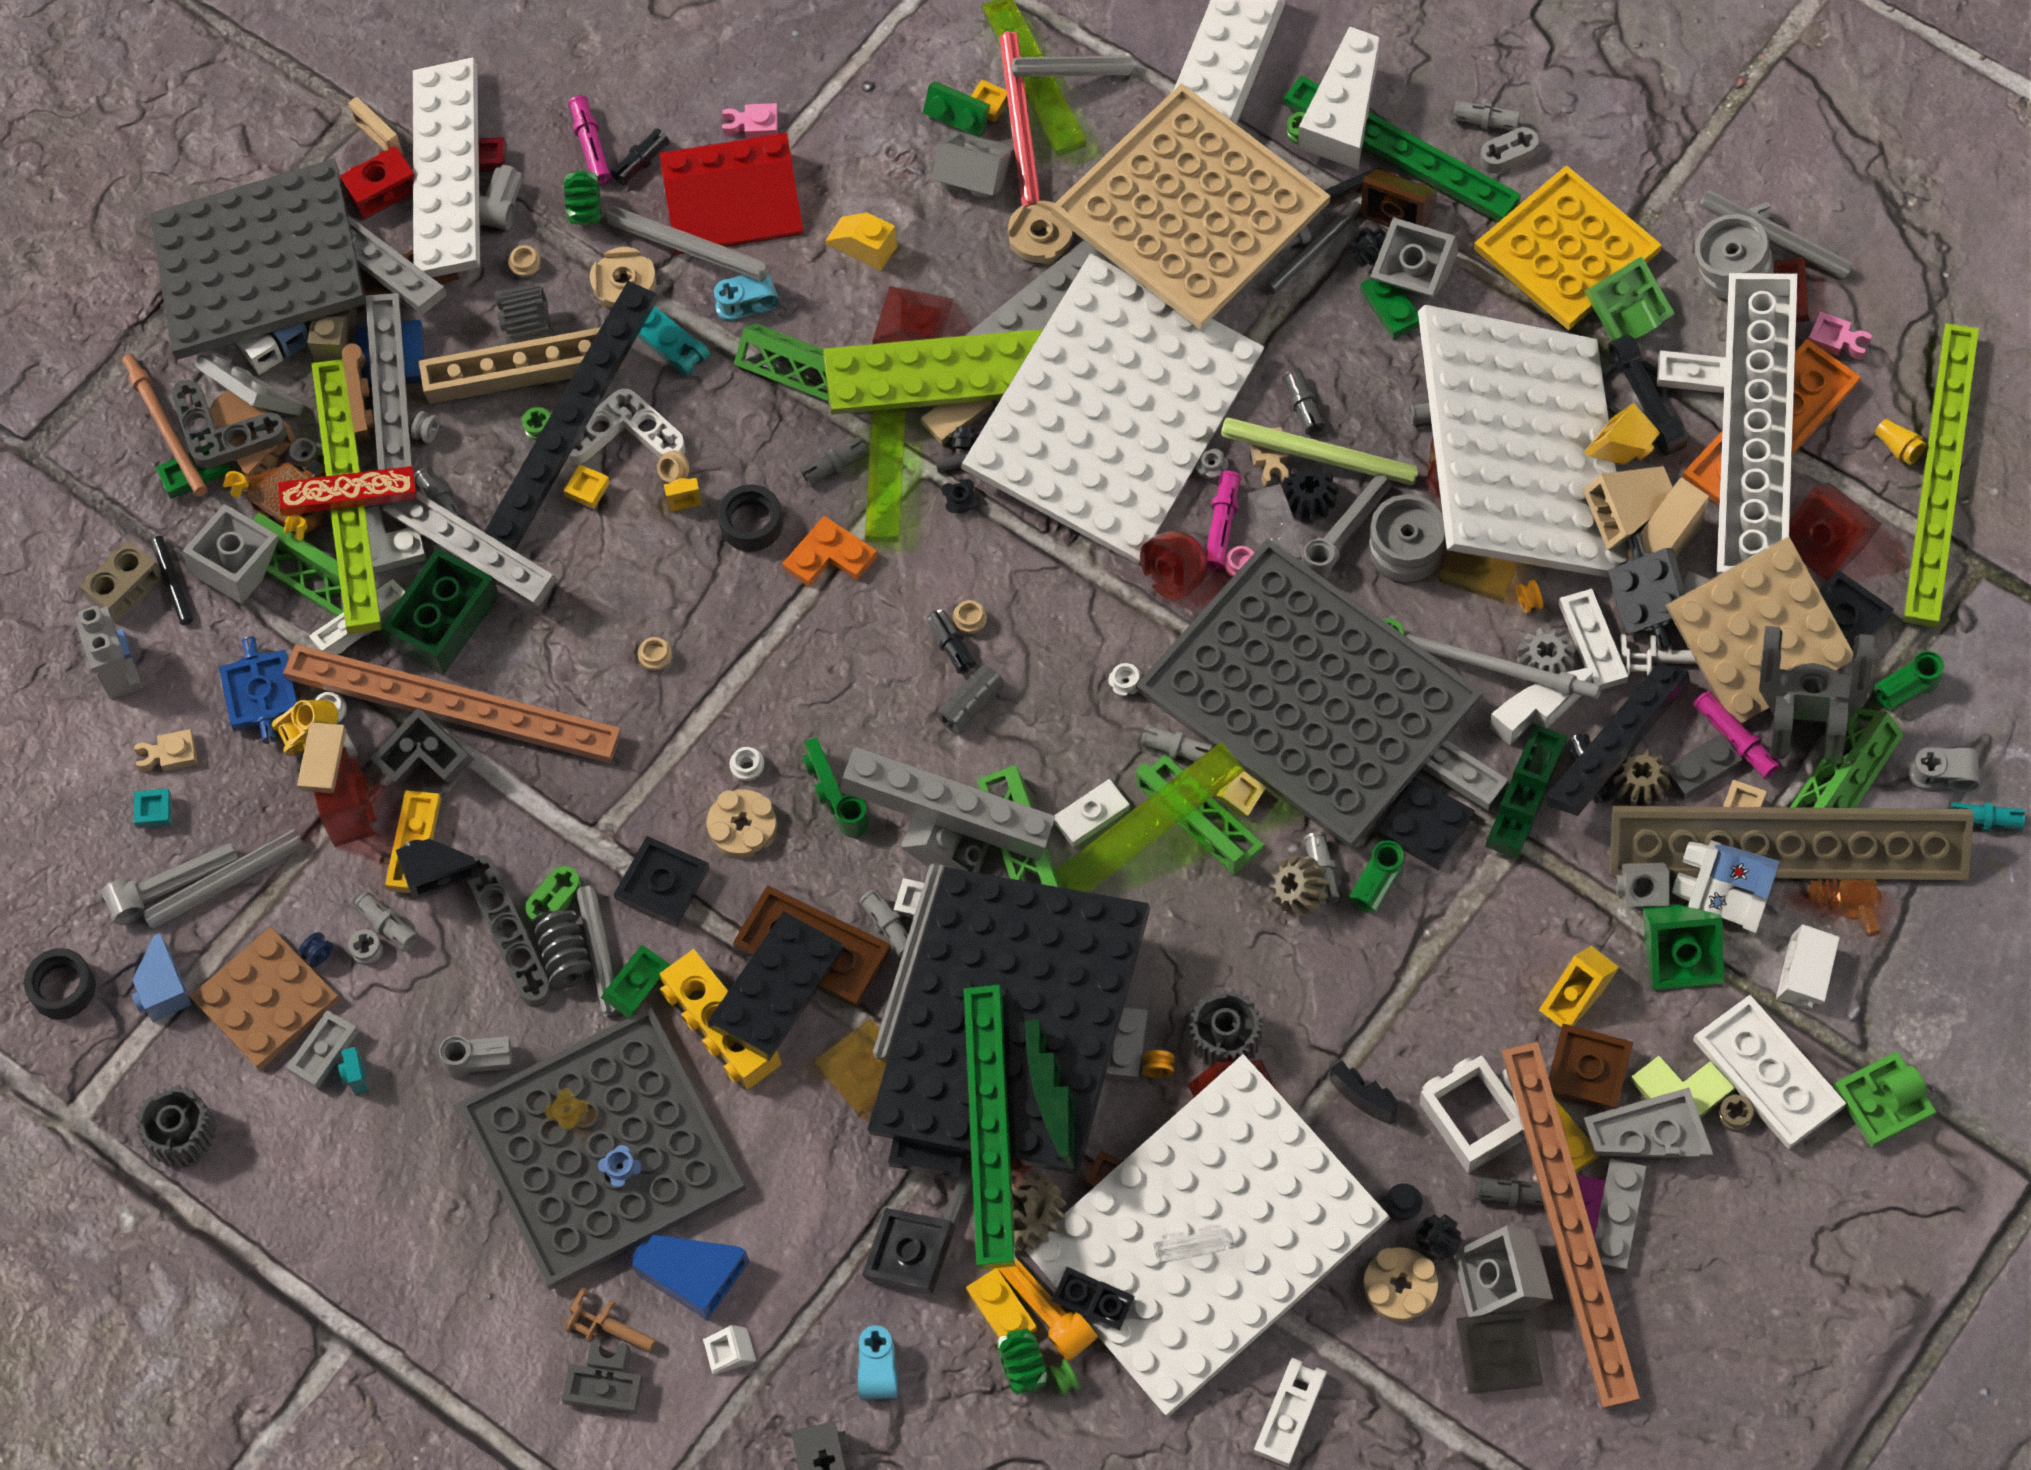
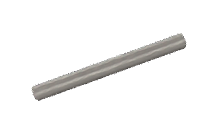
(688, 243)
(907, 963)

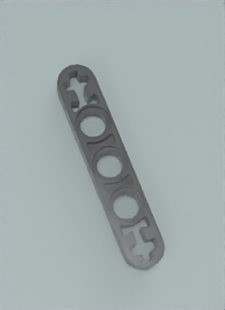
(510, 946)

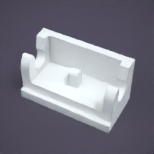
(1807, 967)

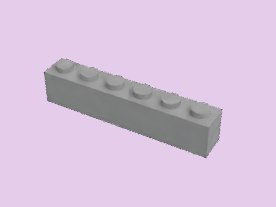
(947, 803)

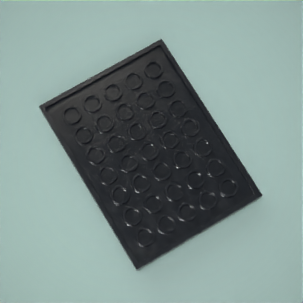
(1057, 961)

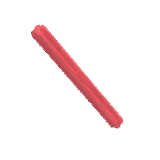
(1019, 122)

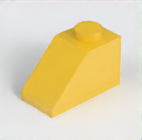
(864, 239)
(1624, 437)
(1579, 987)

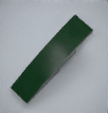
(1526, 791)
(1053, 1101)

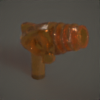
(1851, 895)

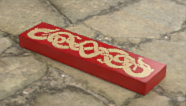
(347, 490)

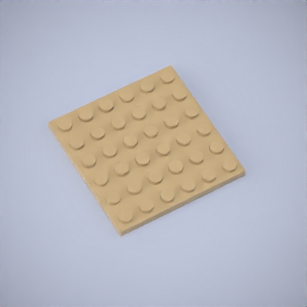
(1190, 205)

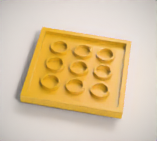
(1564, 244)

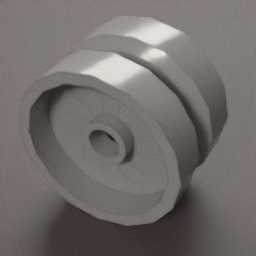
(1731, 246)
(1407, 538)

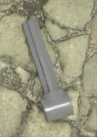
(1328, 548)
(127, 900)

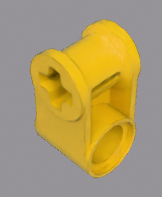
(295, 722)

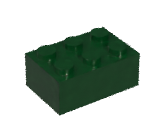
(440, 611)

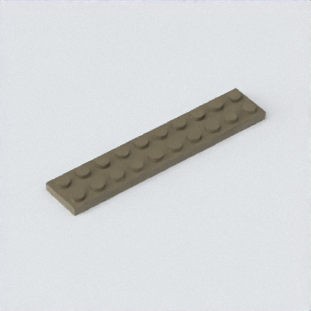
(1804, 840)

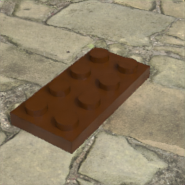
(854, 968)

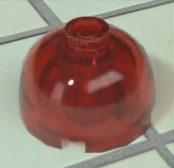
(1174, 563)

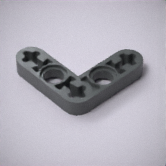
(219, 439)

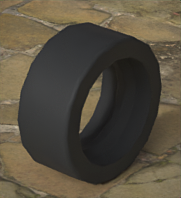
(743, 496)
(46, 963)

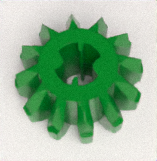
(582, 198)
(1022, 1361)

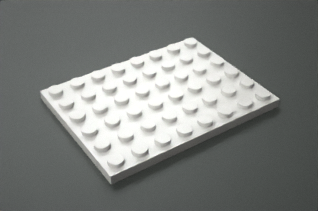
(1112, 409)
(1511, 439)
(1227, 1161)

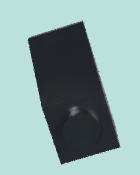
(434, 866)

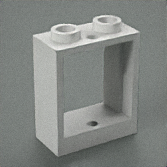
(1489, 1146)

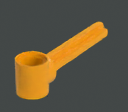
(1067, 1331)

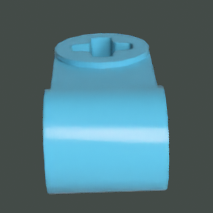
(746, 295)
(877, 1370)

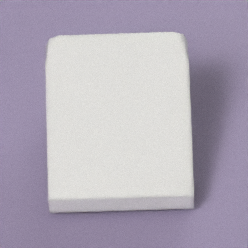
(729, 1349)

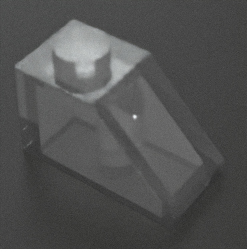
(1273, 519)

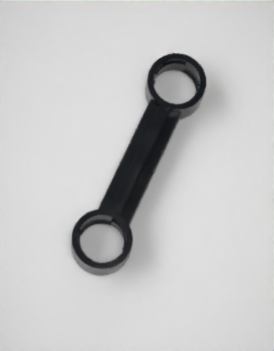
(1627, 359)

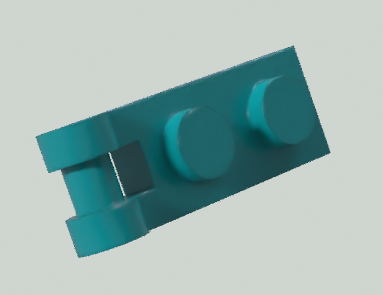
(671, 341)

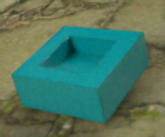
(152, 808)
(353, 1071)

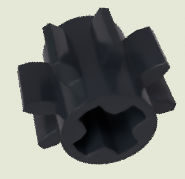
(1367, 246)
(1438, 1237)

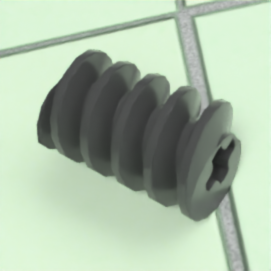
(561, 948)

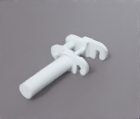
(1653, 656)

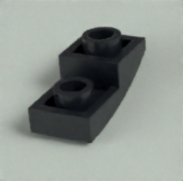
(1372, 1099)
(1093, 1298)

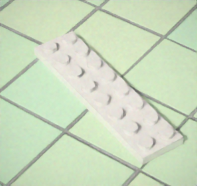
(446, 168)

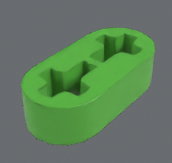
(550, 890)

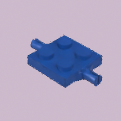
(257, 689)

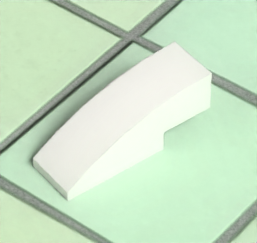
(1535, 705)

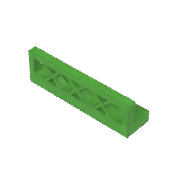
(786, 346)
(306, 556)
(1858, 768)
(1020, 794)
(1198, 826)

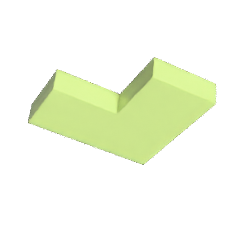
(1706, 1085)

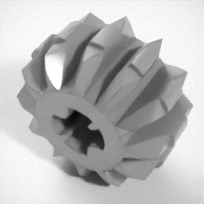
(1546, 652)

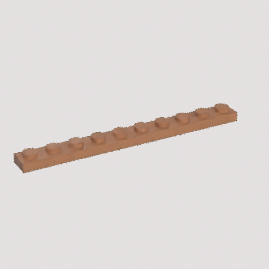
(453, 703)
(1570, 1226)

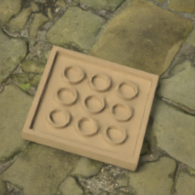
(1728, 618)

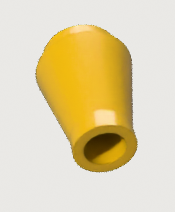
(1903, 443)

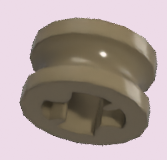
(1733, 1102)

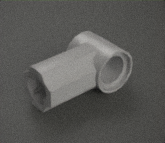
(498, 206)
(480, 1055)

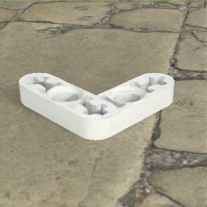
(622, 418)

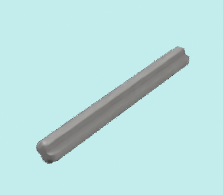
(1781, 236)
(223, 879)

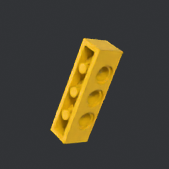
(693, 975)

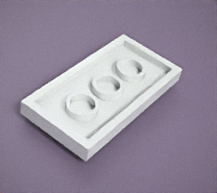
(1769, 1071)

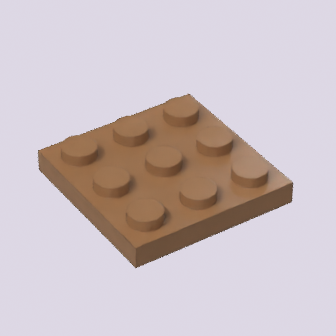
(264, 998)

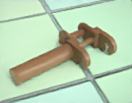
(606, 1323)

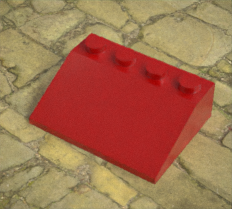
(733, 191)

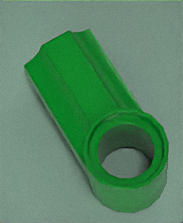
(1909, 682)
(1376, 878)

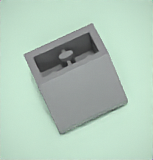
(943, 846)

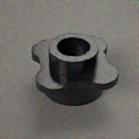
(963, 504)

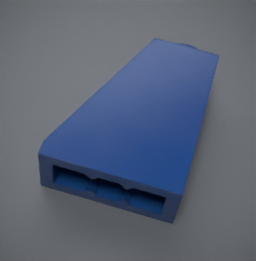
(690, 1270)

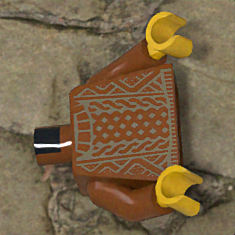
(264, 496)

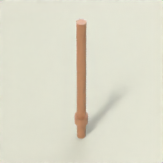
(142, 383)

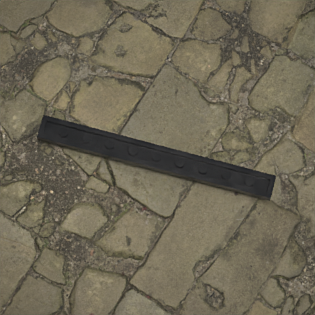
(571, 415)

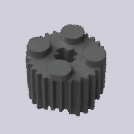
(524, 313)
(1223, 1011)
(192, 1125)

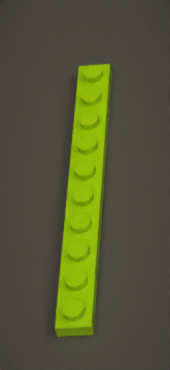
(1941, 476)
(348, 524)

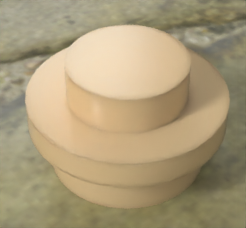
(524, 261)
(673, 466)
(969, 617)
(654, 654)

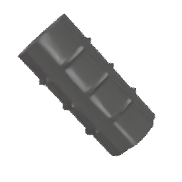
(970, 699)

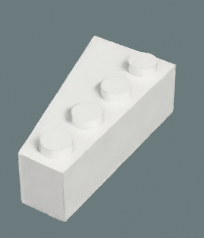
(1340, 107)

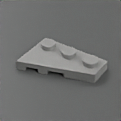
(247, 386)
(1651, 1128)

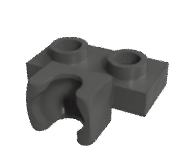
(604, 1381)

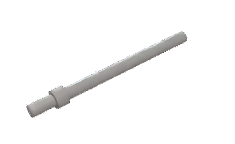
(1563, 682)

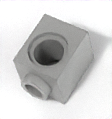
(1655, 895)

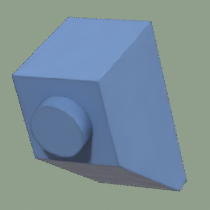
(159, 982)

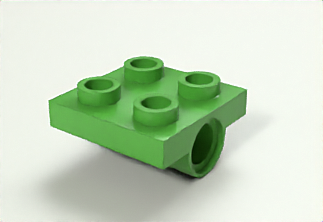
(1629, 301)
(1885, 1099)

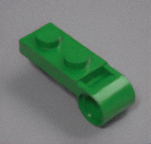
(829, 793)

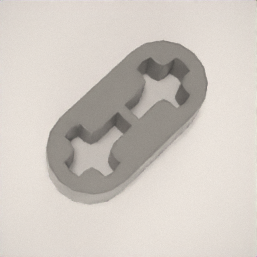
(1508, 148)

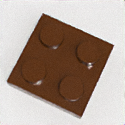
(1589, 1067)

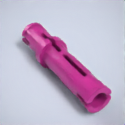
(589, 138)
(1224, 508)
(1746, 744)

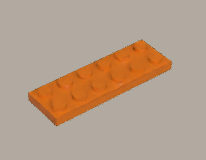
(1818, 390)

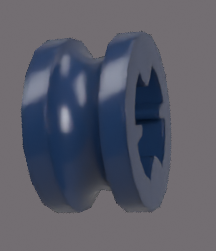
(315, 949)

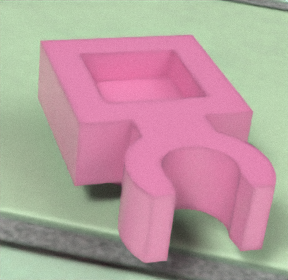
(756, 120)
(1835, 334)

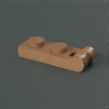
(358, 391)

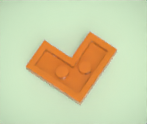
(827, 545)

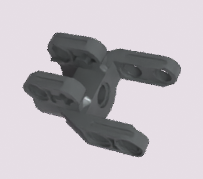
(1813, 693)

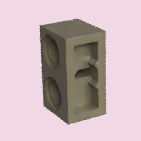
(127, 586)

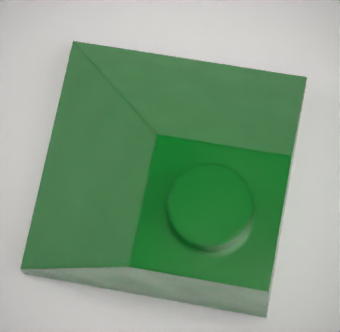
(1683, 946)

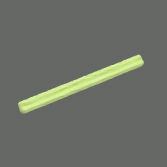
(1319, 451)

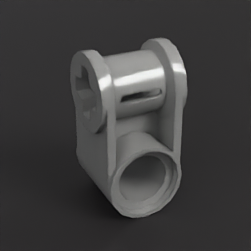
(1946, 769)

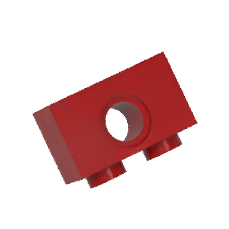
(372, 196)

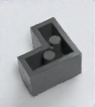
(420, 742)

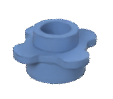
(609, 1164)

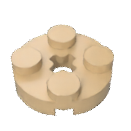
(1038, 248)
(617, 262)
(752, 838)
(1412, 1302)

